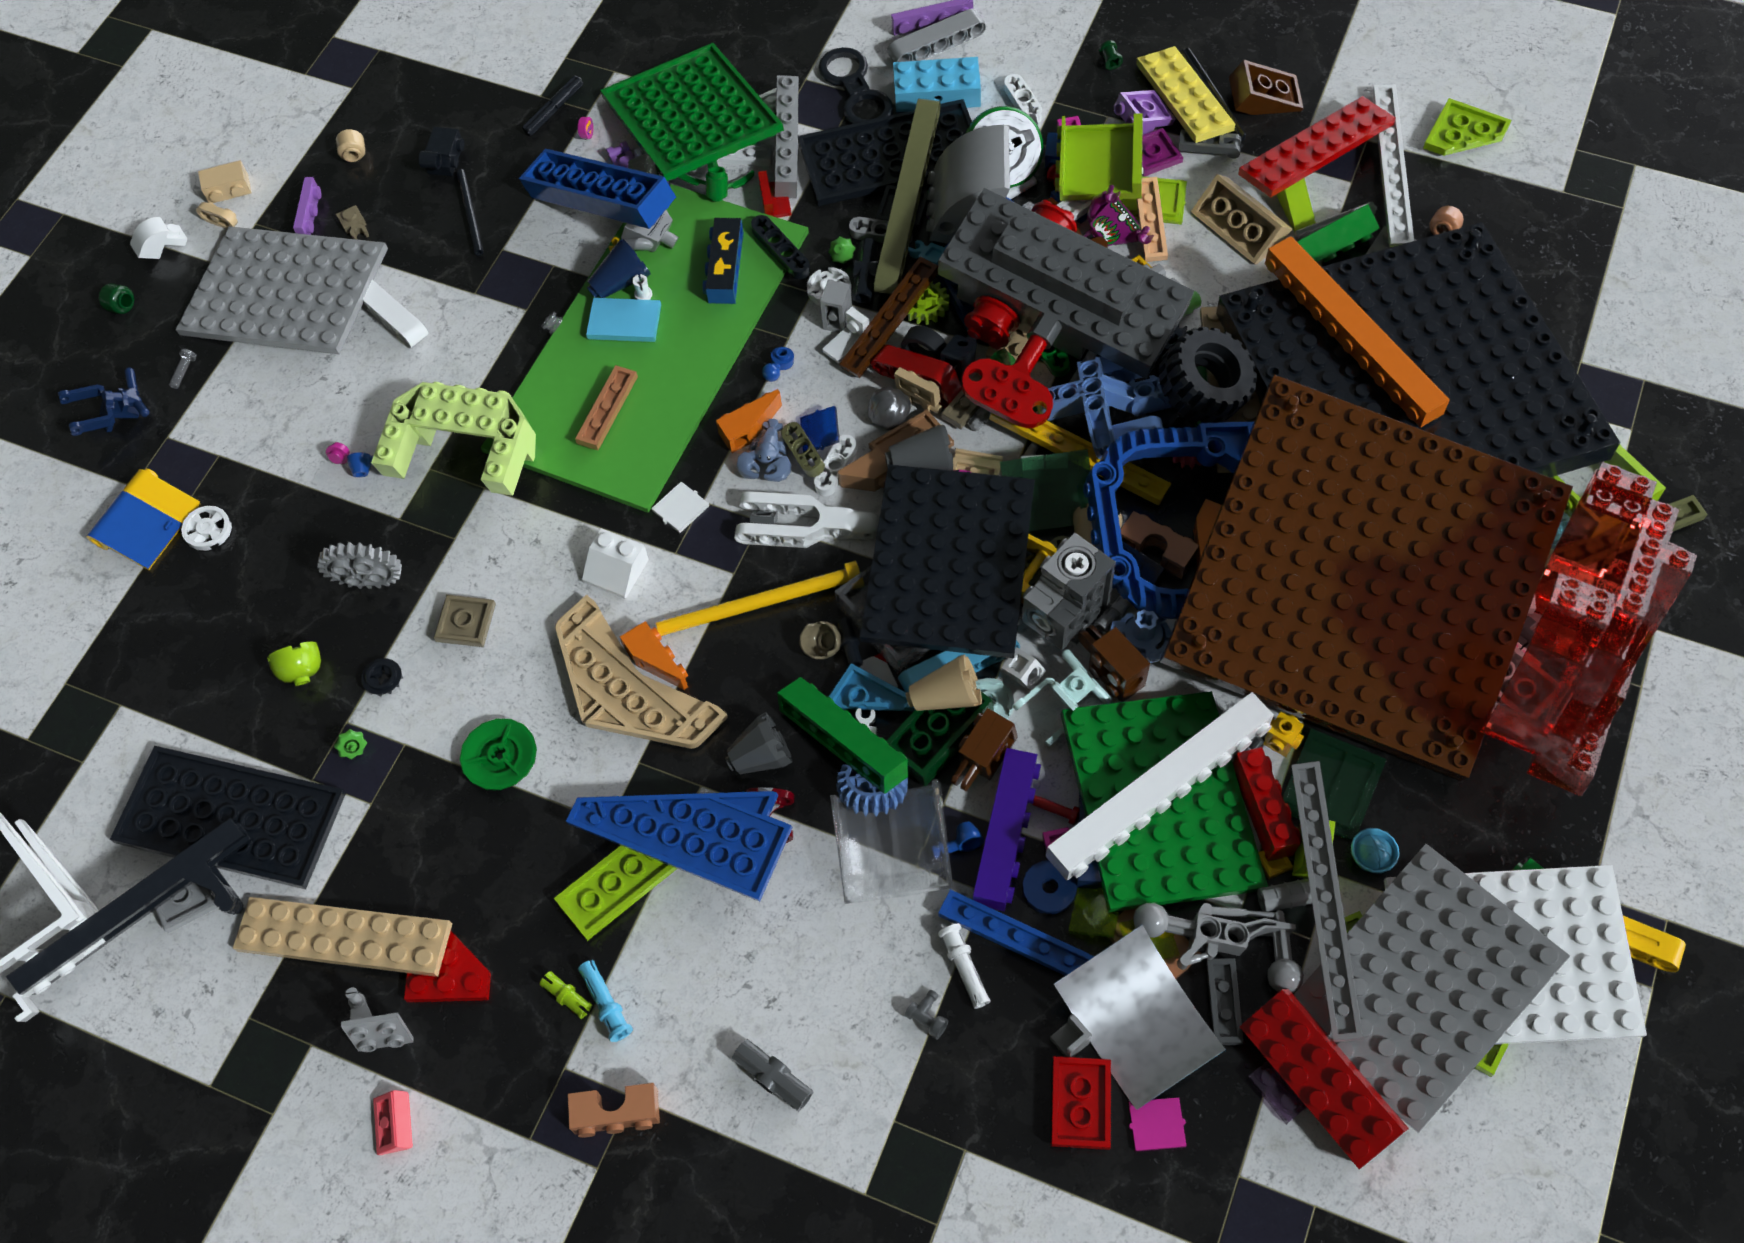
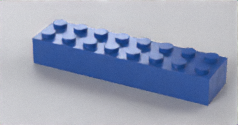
(598, 188)

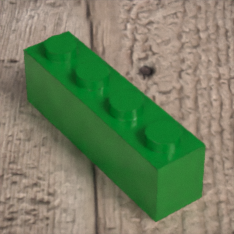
(1340, 234)

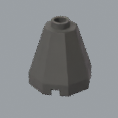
(758, 748)

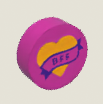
(585, 127)

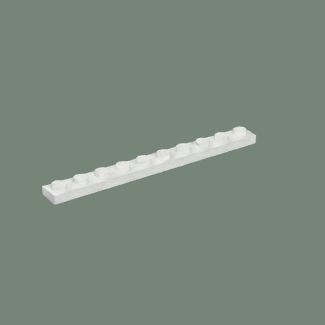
(1393, 170)

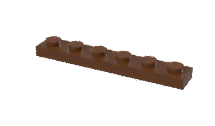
(889, 317)

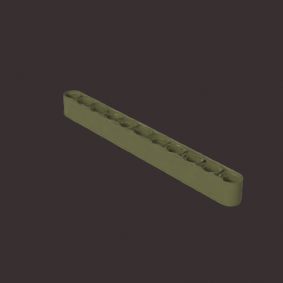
(907, 196)

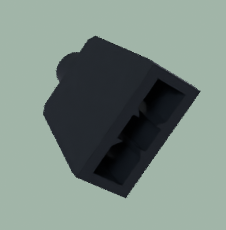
(959, 352)

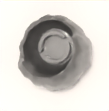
(888, 407)

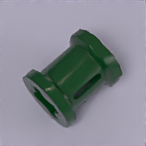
(1109, 52)

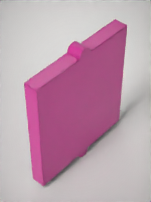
(1158, 1125)

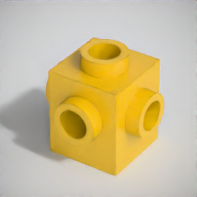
(1284, 734)

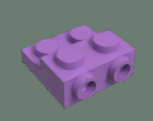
(1146, 102)

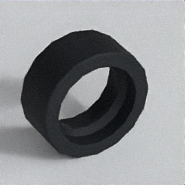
(926, 337)

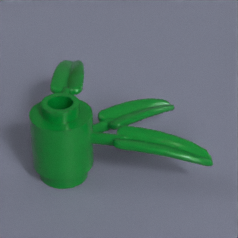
(717, 181)

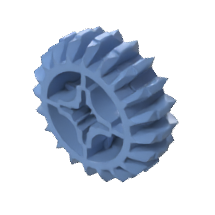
(862, 796)

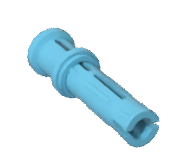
(609, 1011)

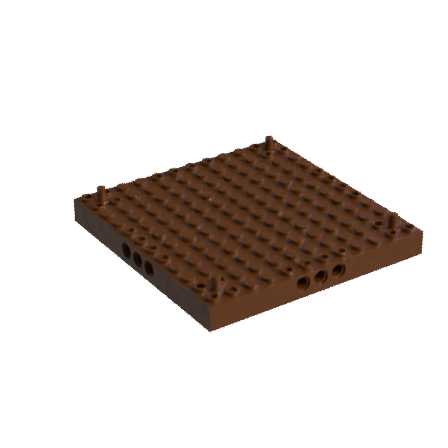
(1368, 577)

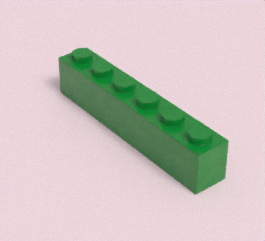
(843, 735)

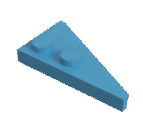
(868, 692)

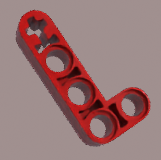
(928, 368)

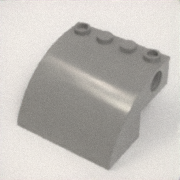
(961, 173)

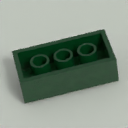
(933, 737)

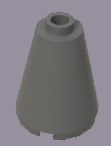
(923, 450)

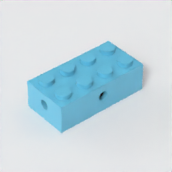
(937, 80)

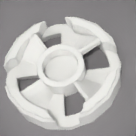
(817, 284)
(205, 528)

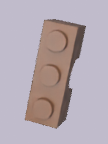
(1178, 551)
(637, 1111)

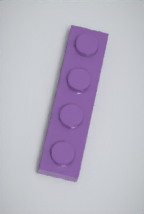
(925, 16)

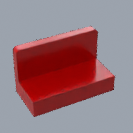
(772, 205)

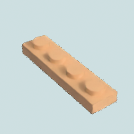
(1151, 215)

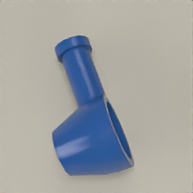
(359, 463)
(967, 838)

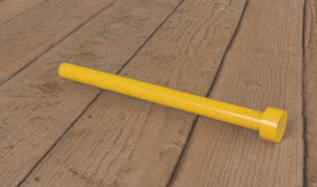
(758, 600)

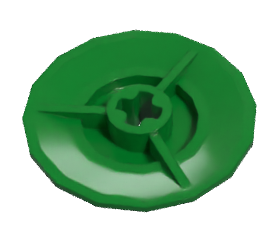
(483, 744)

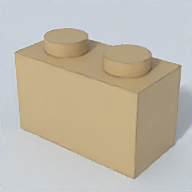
(224, 182)

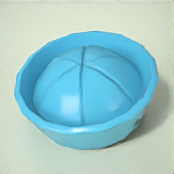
(1375, 850)

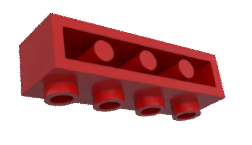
(1265, 804)

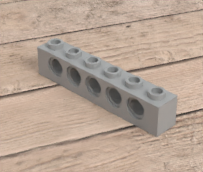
(787, 140)

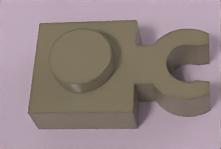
(353, 222)

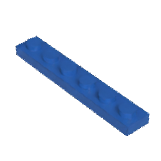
(1012, 934)

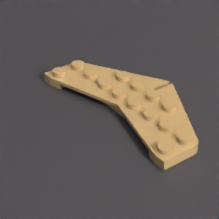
(628, 700)

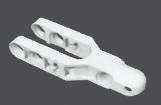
(832, 523)

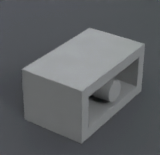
(834, 304)

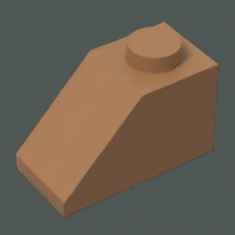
(865, 473)

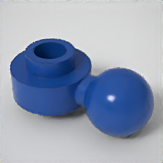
(781, 359)

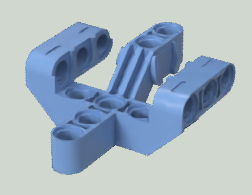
(1103, 386)

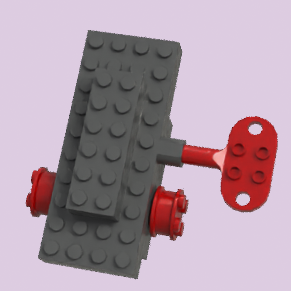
(1058, 288)

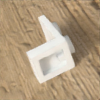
(843, 342)

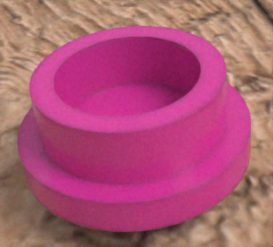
(337, 453)

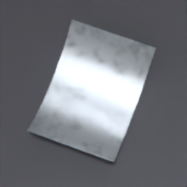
(1139, 1017)

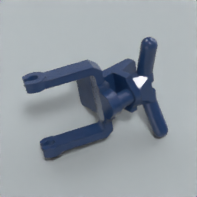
(114, 404)

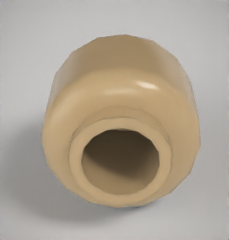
(350, 145)

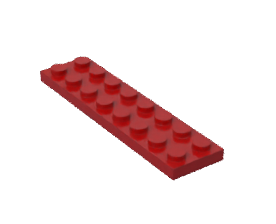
(1316, 146)

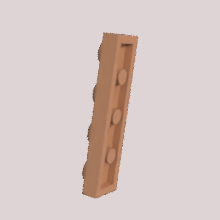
(606, 407)

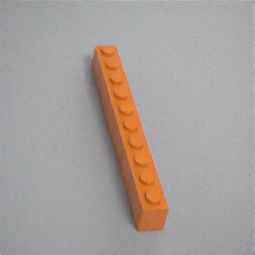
(1356, 332)

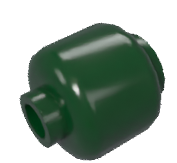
(116, 298)

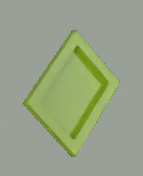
(1172, 200)

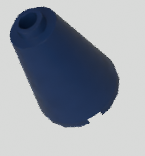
(616, 271)

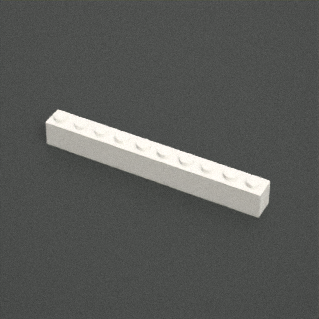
(1159, 786)

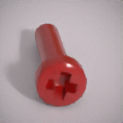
(1071, 814)

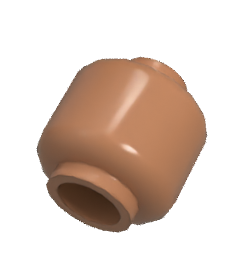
(1446, 219)

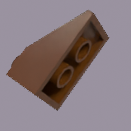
(1264, 90)

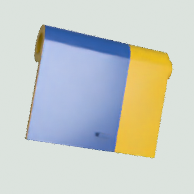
(143, 519)

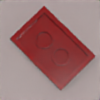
(1081, 1103)

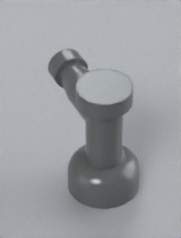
(919, 1013)

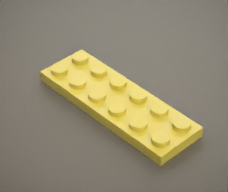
(1185, 94)

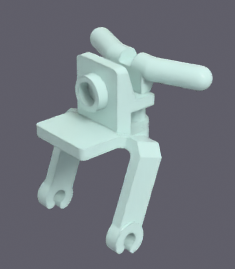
(1070, 690)

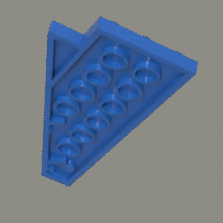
(704, 834)

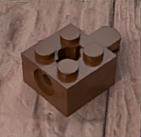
(1115, 662)
(984, 748)

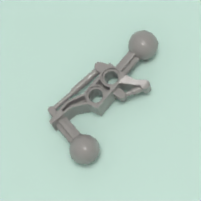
(1282, 973)

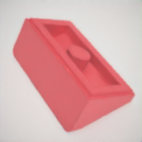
(392, 1122)

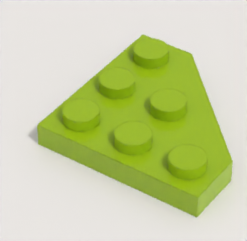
(1464, 128)

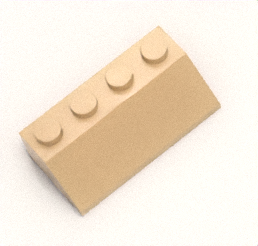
(1240, 219)

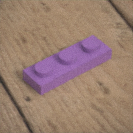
(307, 207)

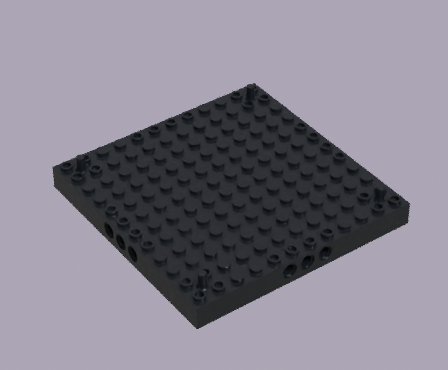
(1463, 324)

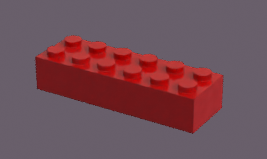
(1324, 1078)

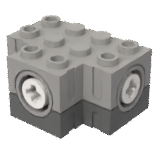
(1069, 592)

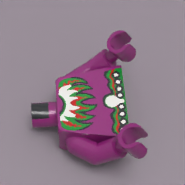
(1114, 221)

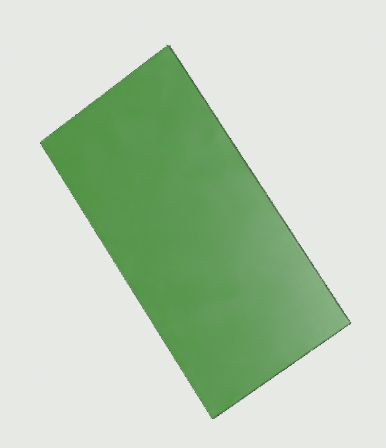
(675, 373)

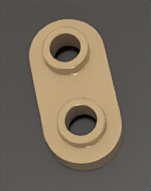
(217, 215)

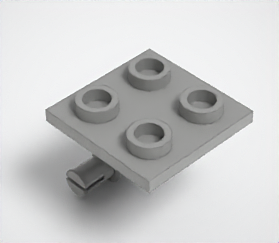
(371, 1031)

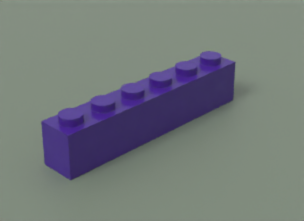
(1005, 829)

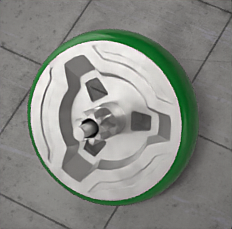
(1025, 157)

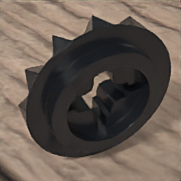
(375, 670)

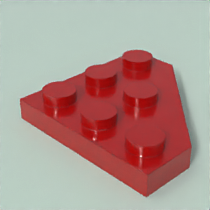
(459, 978)

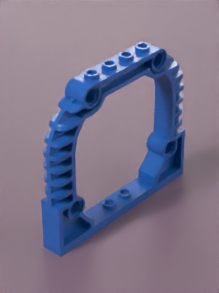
(1226, 441)

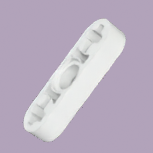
(1022, 91)
(835, 455)

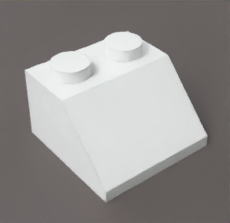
(614, 563)

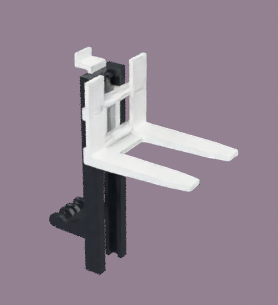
(94, 928)

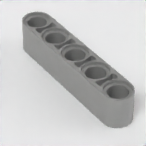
(937, 37)

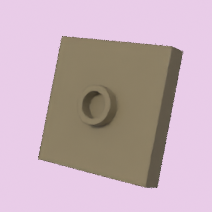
(464, 621)

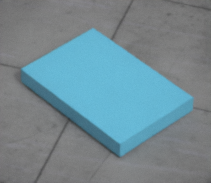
(624, 319)

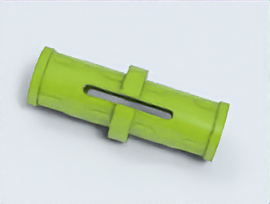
(566, 994)

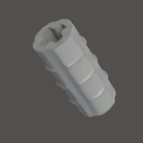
(1284, 895)

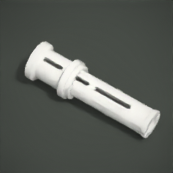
(959, 953)

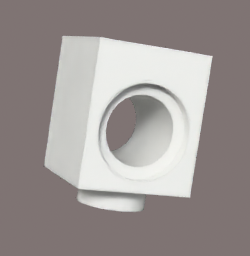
(1024, 669)

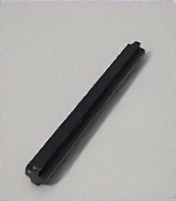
(1196, 66)

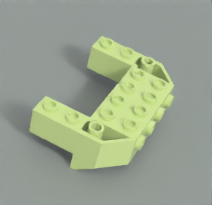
(459, 410)

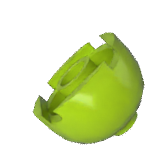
(296, 663)

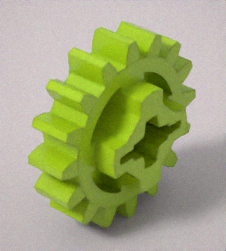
(930, 305)

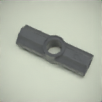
(772, 1075)

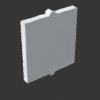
(680, 507)

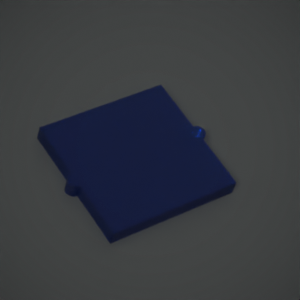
(821, 428)

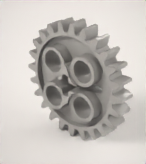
(359, 565)

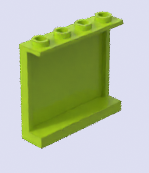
(1099, 157)

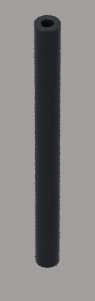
(470, 215)

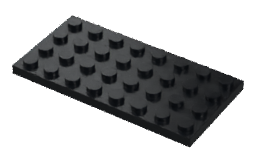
(870, 153)
(190, 795)

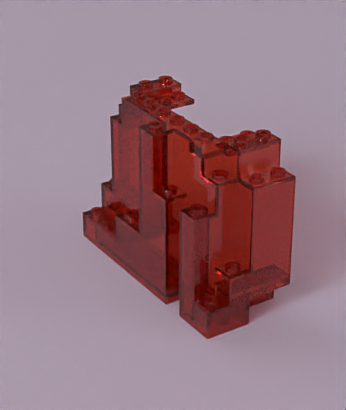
(1598, 610)

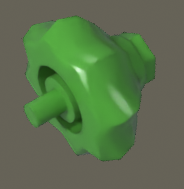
(841, 250)
(350, 744)

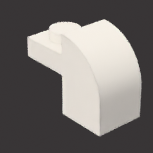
(152, 236)

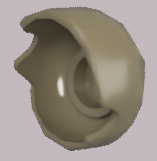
(820, 640)

